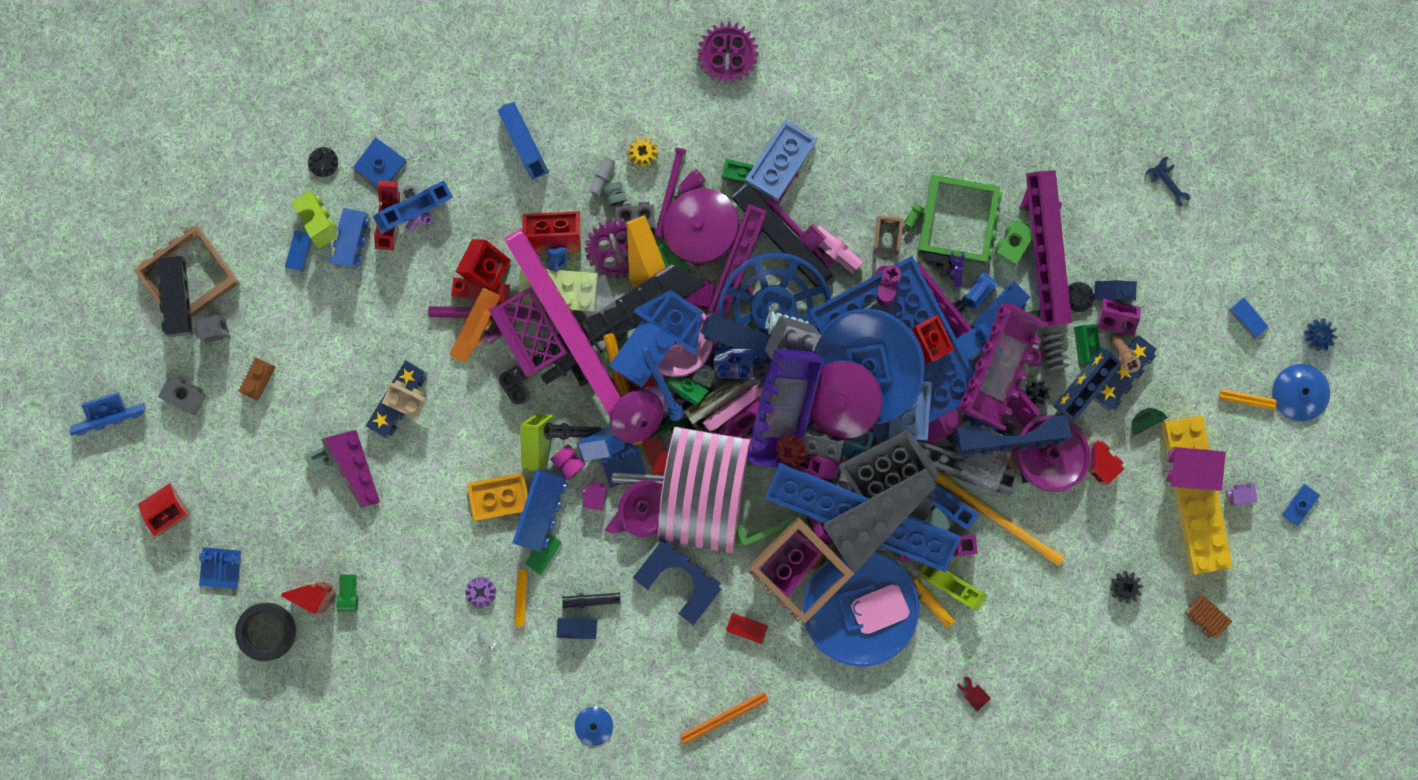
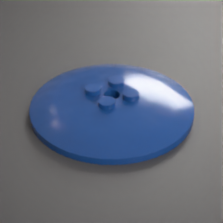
(888, 344)
(835, 625)

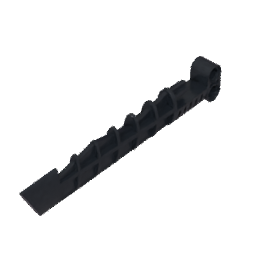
(612, 321)

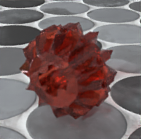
(791, 450)

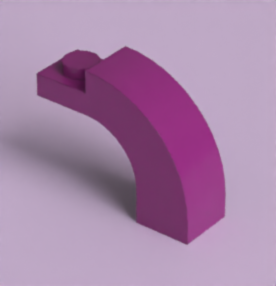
(741, 421)

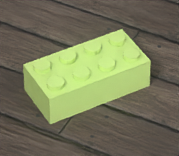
(565, 282)

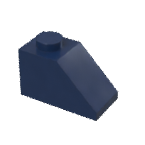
(1115, 290)
(576, 628)

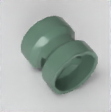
(615, 193)

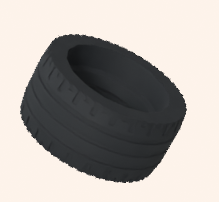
(242, 636)

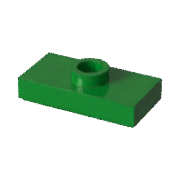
(687, 389)

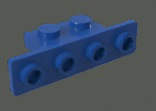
(105, 411)

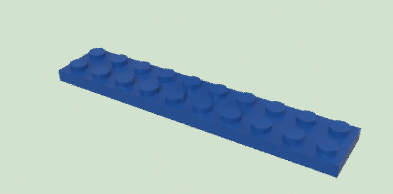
(826, 501)

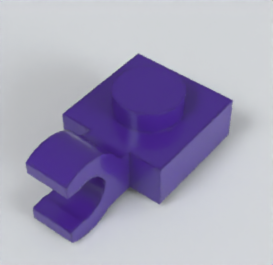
(956, 273)

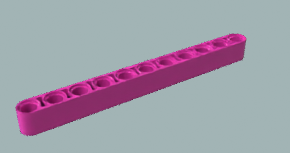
(563, 319)

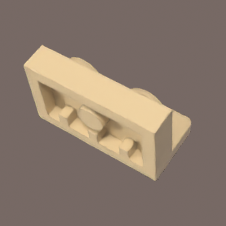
(404, 400)

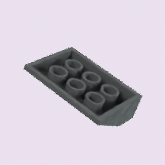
(887, 465)

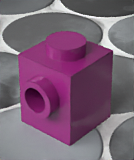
(594, 496)

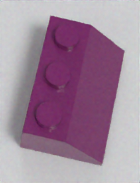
(790, 563)

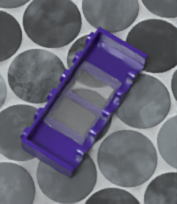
(784, 403)

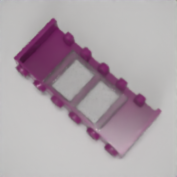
(1001, 365)

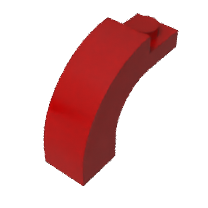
(387, 195)

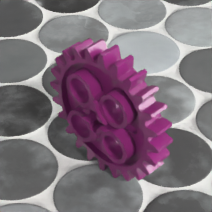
(744, 53)
(599, 253)

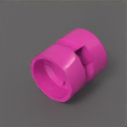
(568, 461)

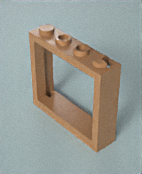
(174, 246)
(820, 545)

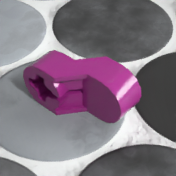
(886, 294)

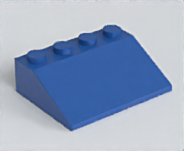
(540, 510)

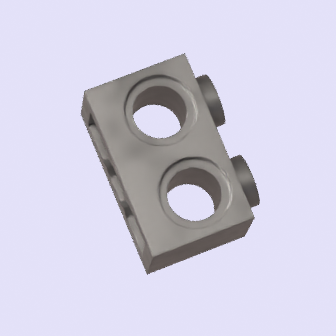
(635, 212)
(211, 329)

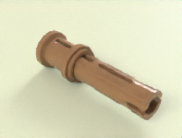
(1126, 356)

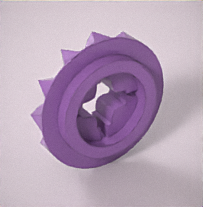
(490, 592)

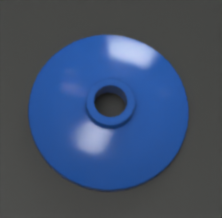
(600, 718)

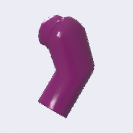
(491, 337)

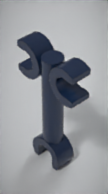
(1161, 171)

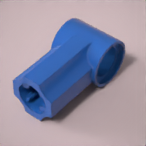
(982, 287)

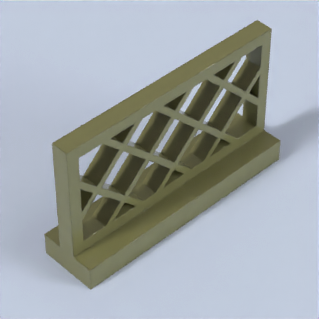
(715, 400)

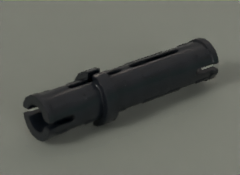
(591, 600)

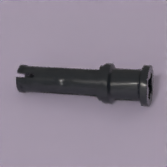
(565, 431)

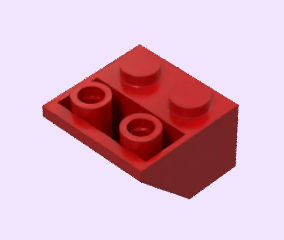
(1103, 464)
(163, 510)

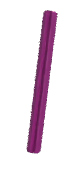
(463, 312)

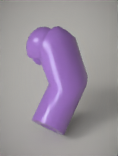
(425, 218)

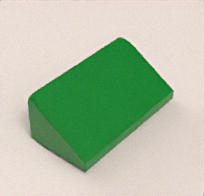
(1086, 342)

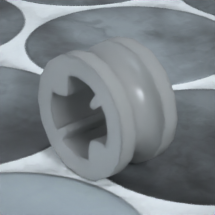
(407, 188)

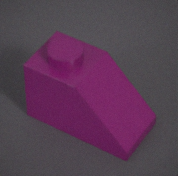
(944, 426)

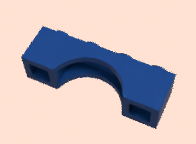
(413, 207)

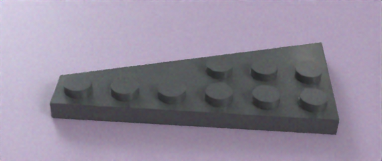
(869, 524)

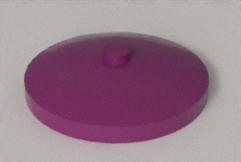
(701, 226)
(846, 400)
(1054, 466)

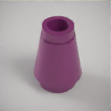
(693, 181)

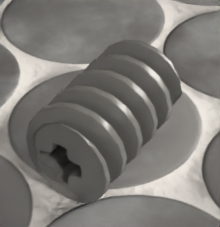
(1054, 352)

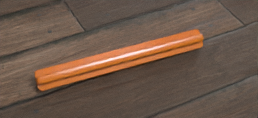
(724, 717)

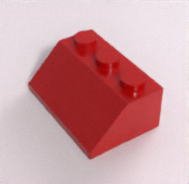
(553, 231)
(311, 597)

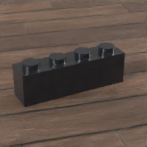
(175, 296)

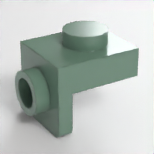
(705, 376)
(319, 459)

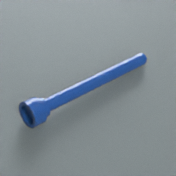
(674, 410)

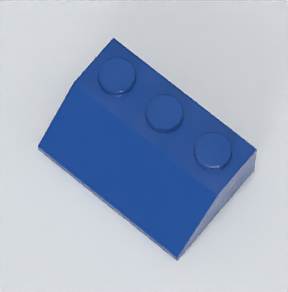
(630, 360)

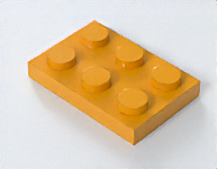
(498, 496)

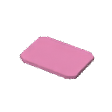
(881, 608)

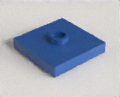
(379, 162)

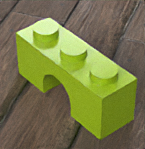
(316, 218)

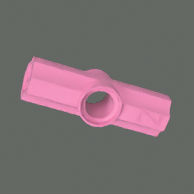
(839, 252)

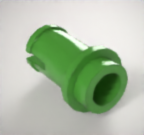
(914, 215)

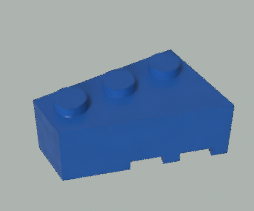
(350, 239)

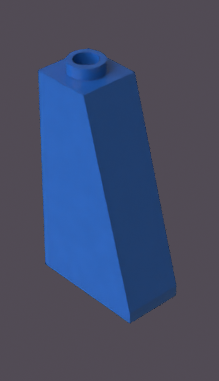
(523, 140)

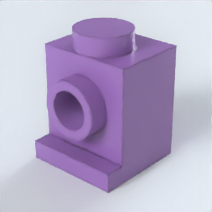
(1241, 494)

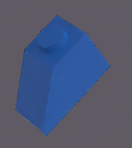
(600, 445)

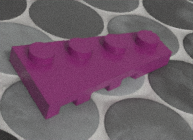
(350, 457)

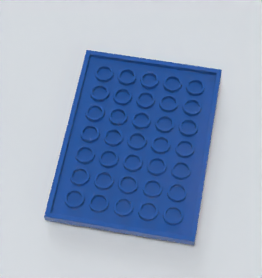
(912, 306)

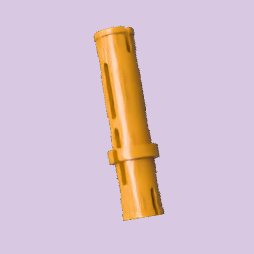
(936, 608)

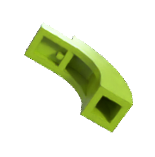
(954, 587)

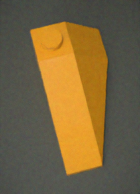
(643, 252)

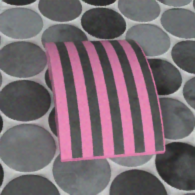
(702, 489)

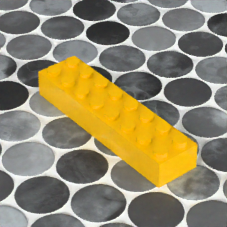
(1198, 509)

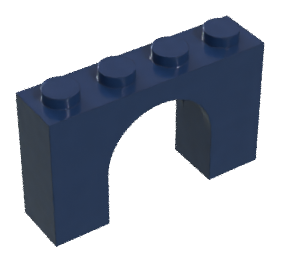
(704, 588)

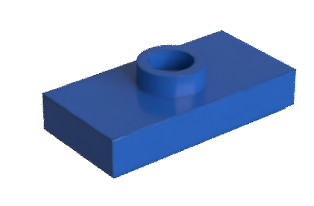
(1300, 504)

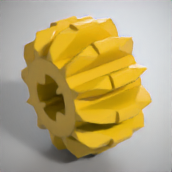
(649, 150)

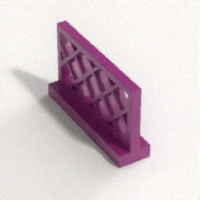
(512, 338)

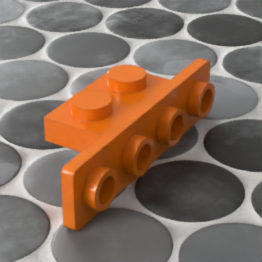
(475, 324)

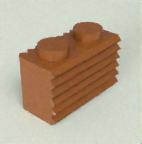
(256, 379)
(1208, 617)

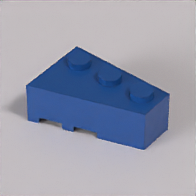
(1011, 295)

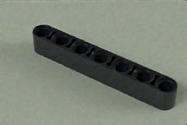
(781, 234)

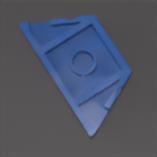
(674, 317)

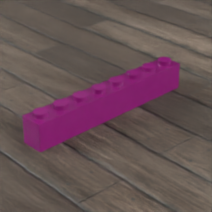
(1048, 247)

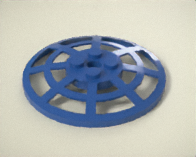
(773, 293)

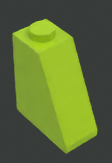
(533, 442)

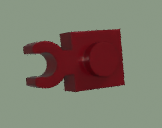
(975, 695)

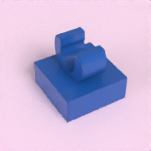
(557, 258)

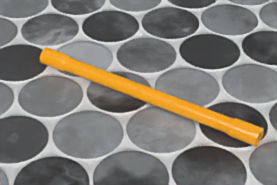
(1047, 552)

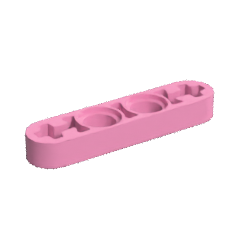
(732, 407)

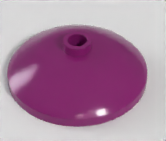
(636, 416)
(645, 519)

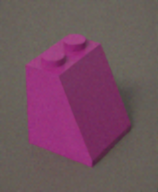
(1195, 469)

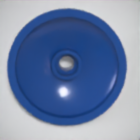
(1289, 396)

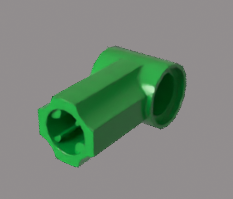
(347, 599)

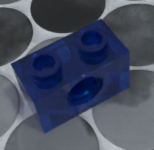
(734, 363)

